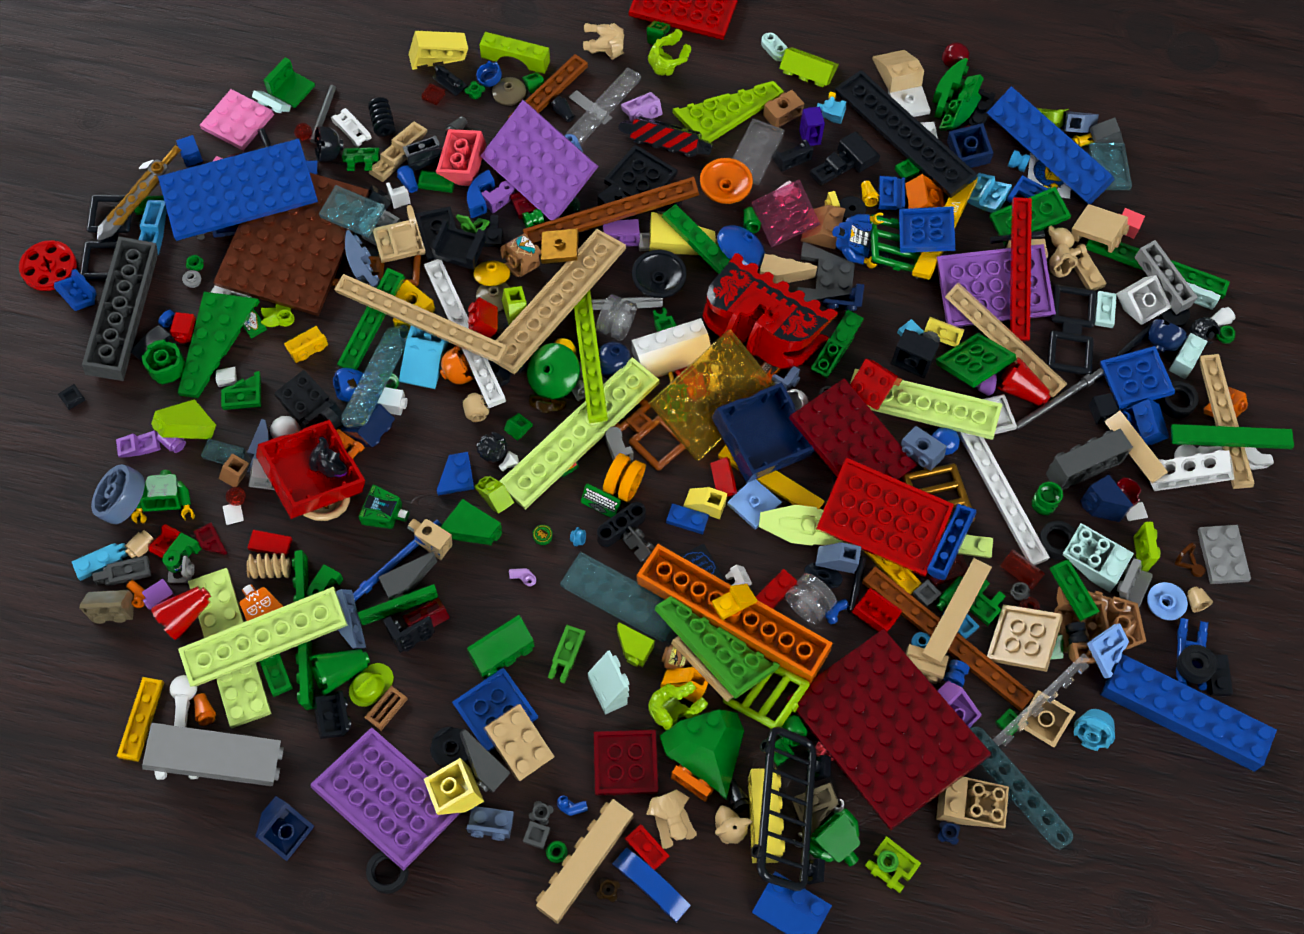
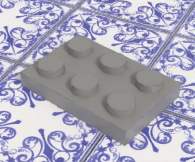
(1224, 554)

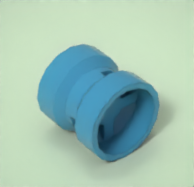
(1019, 161)

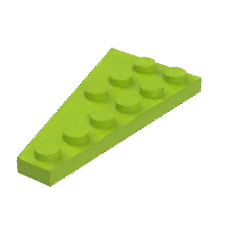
(726, 111)

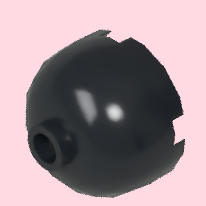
(327, 144)

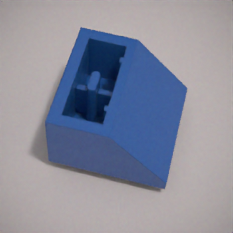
(1147, 421)

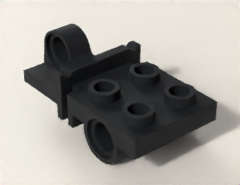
(308, 401)

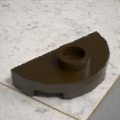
(546, 404)

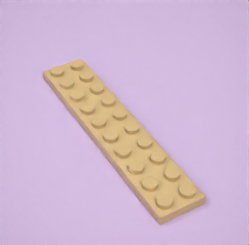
(558, 299)

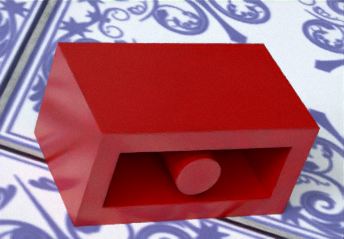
(483, 317)

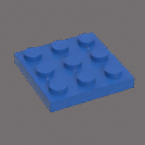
(927, 229)
(1137, 377)
(490, 701)

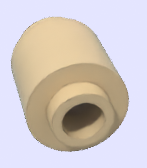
(139, 544)

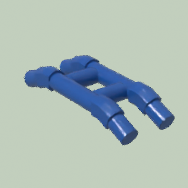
(1183, 643)

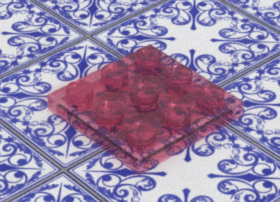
(785, 213)

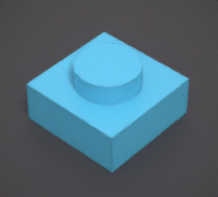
(912, 326)

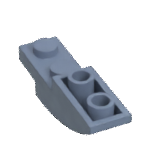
(359, 260)

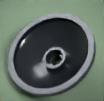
(662, 266)

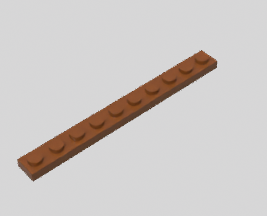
(617, 209)
(960, 648)

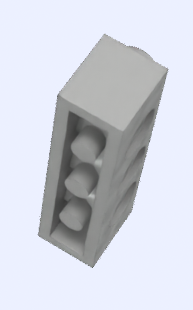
(1156, 262)

